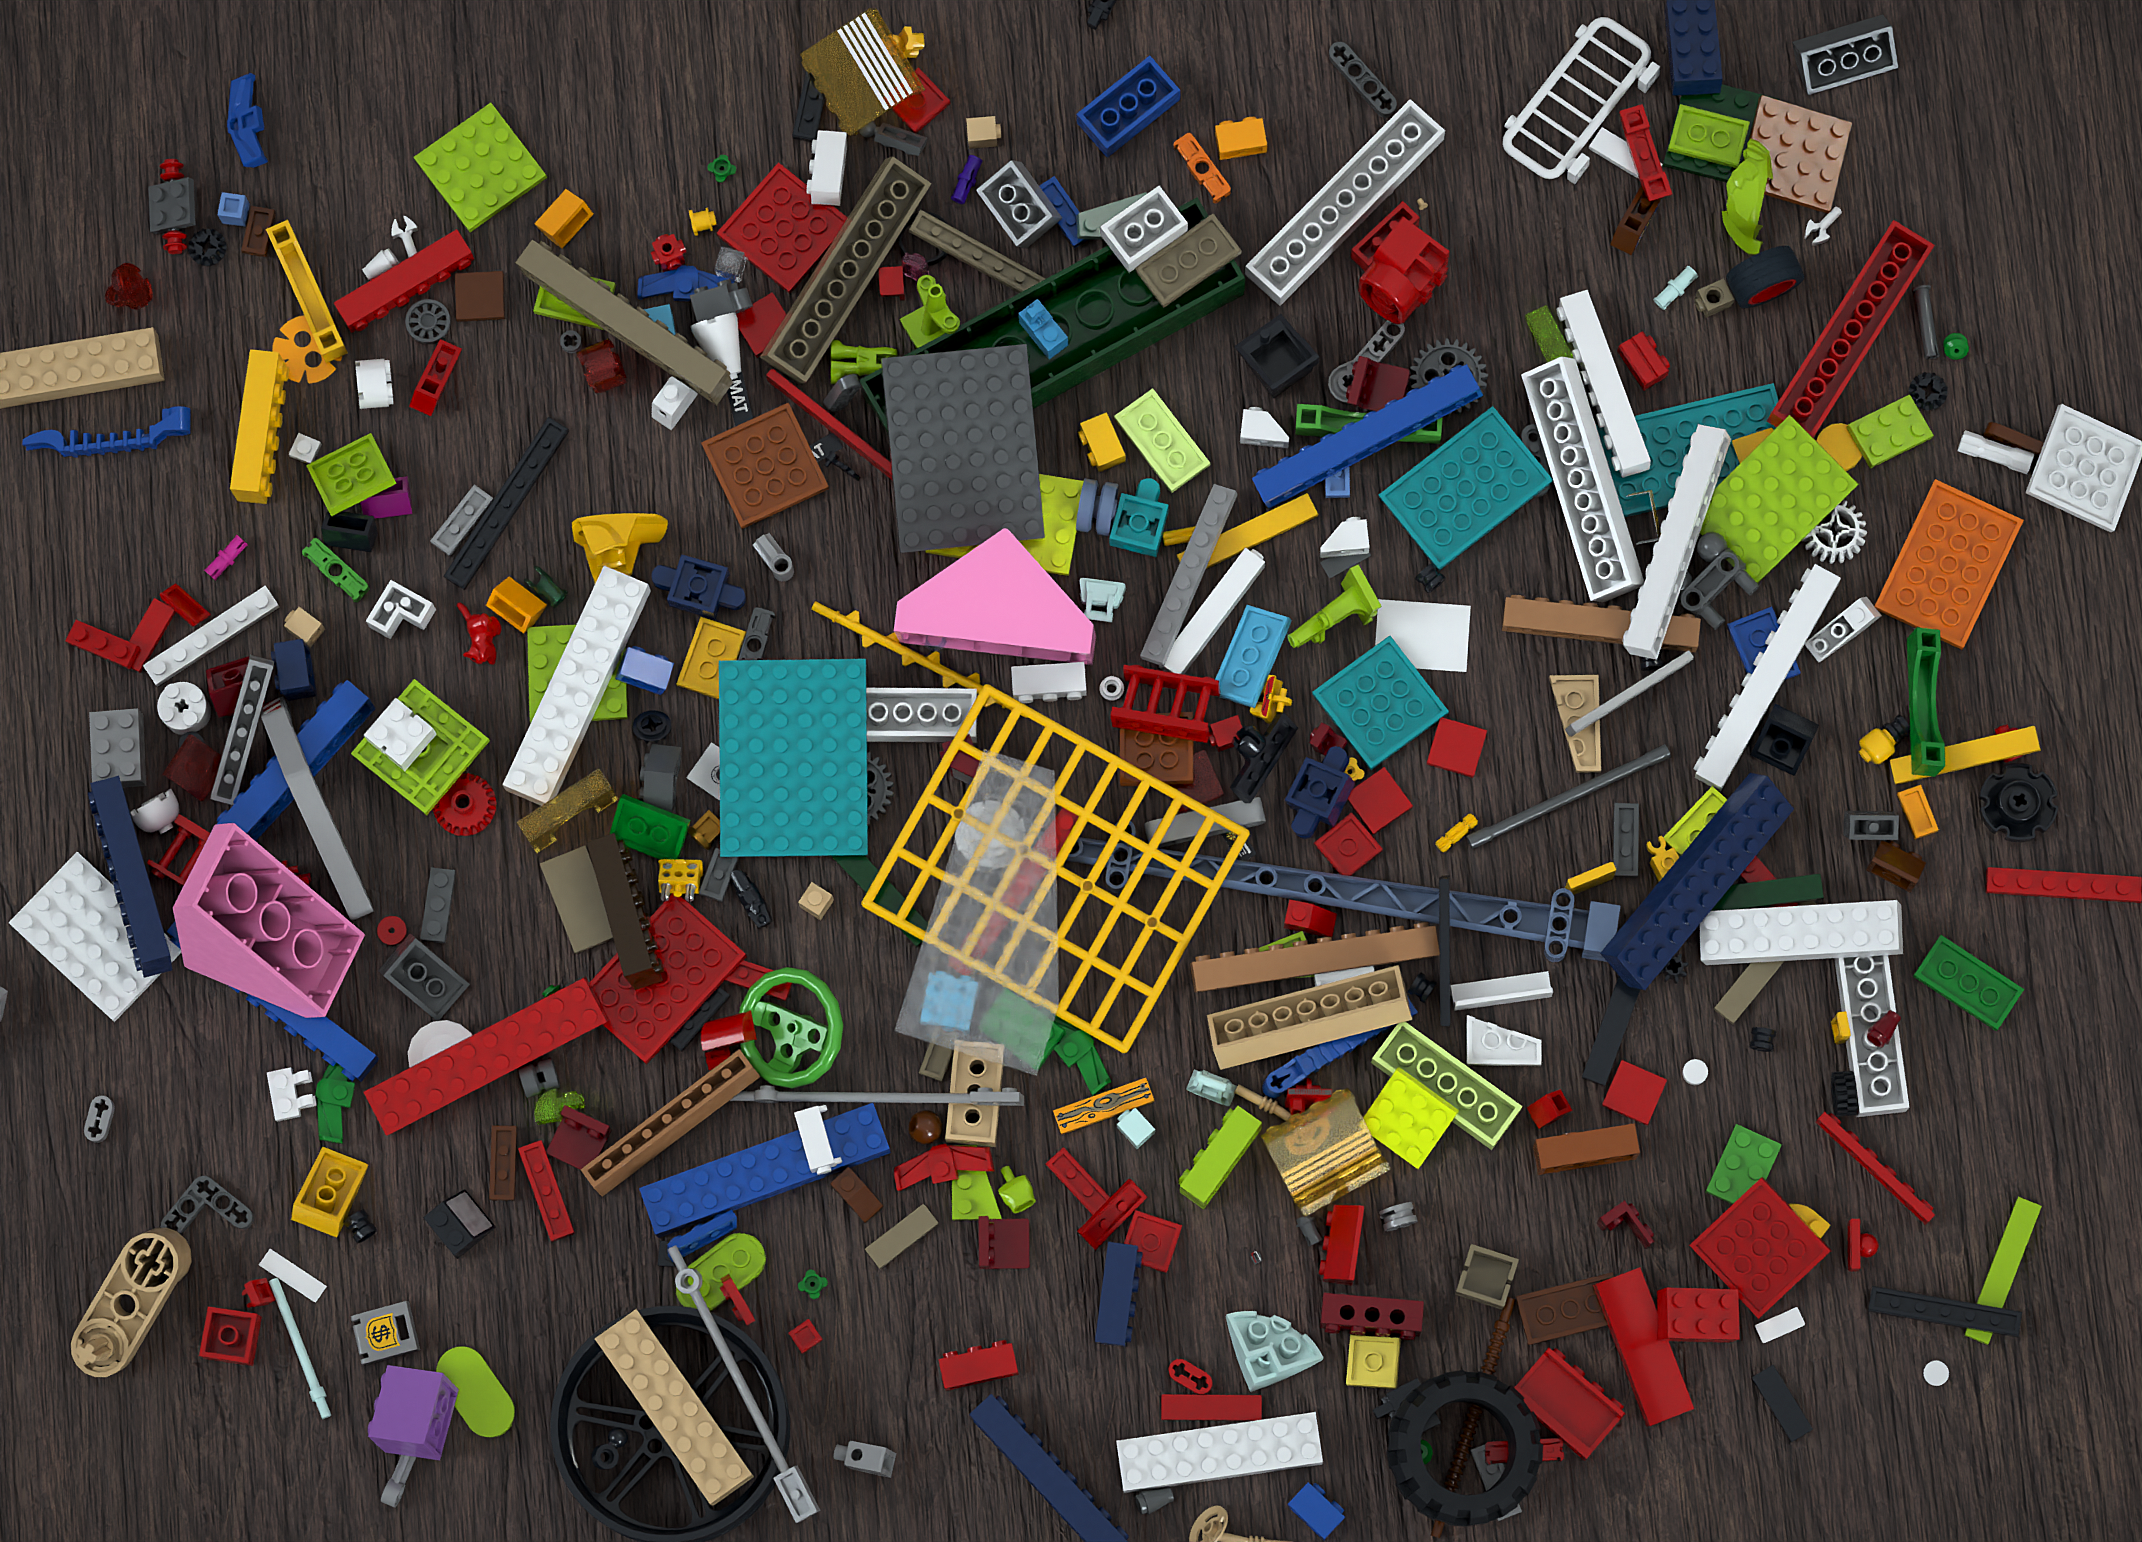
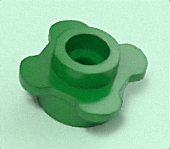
(721, 161)
(811, 1276)

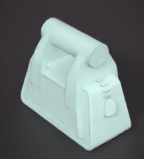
(1101, 594)
(1212, 1087)

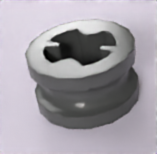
(572, 334)

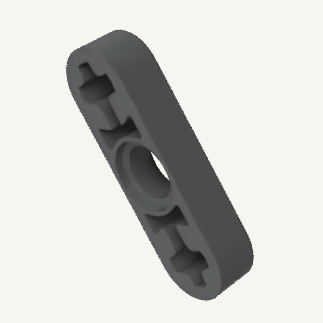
(842, 393)

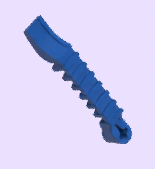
(174, 422)
(1313, 1059)

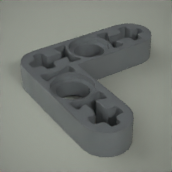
(201, 1200)

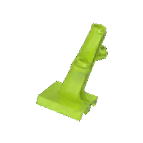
(933, 317)
(1355, 600)

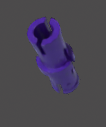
(966, 179)

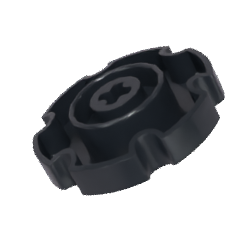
(2000, 797)

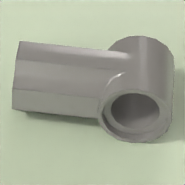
(774, 556)

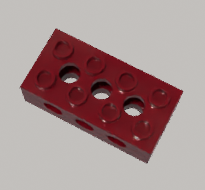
(1408, 1310)

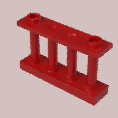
(1160, 724)
(185, 830)

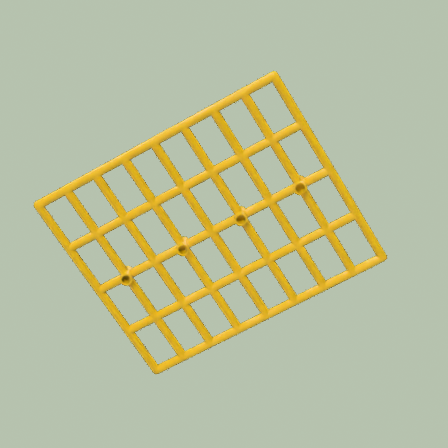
(1087, 886)

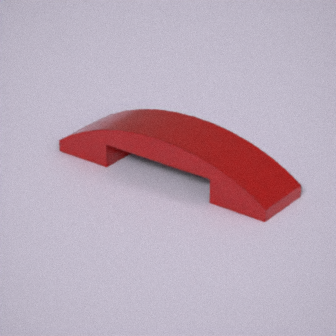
(1644, 153)

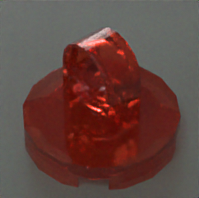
(129, 288)

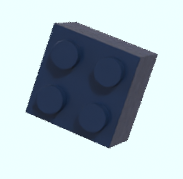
(294, 669)

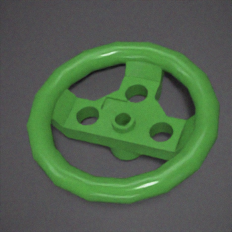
(793, 1030)

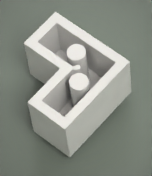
(399, 604)

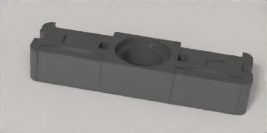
(757, 630)

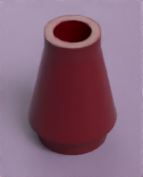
(1883, 1029)

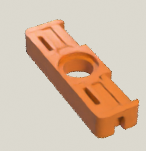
(1194, 154)

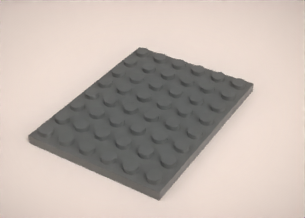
(962, 447)

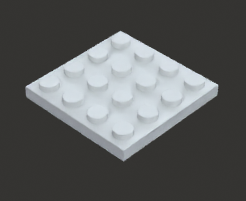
(2085, 468)

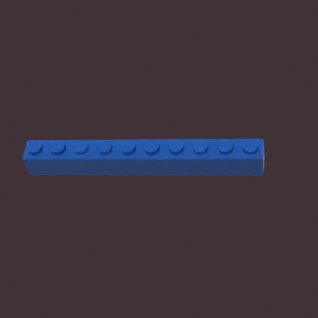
(1367, 435)
(318, 1034)

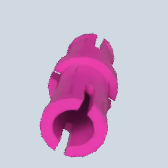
(226, 557)

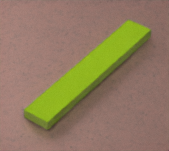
(2006, 1260)

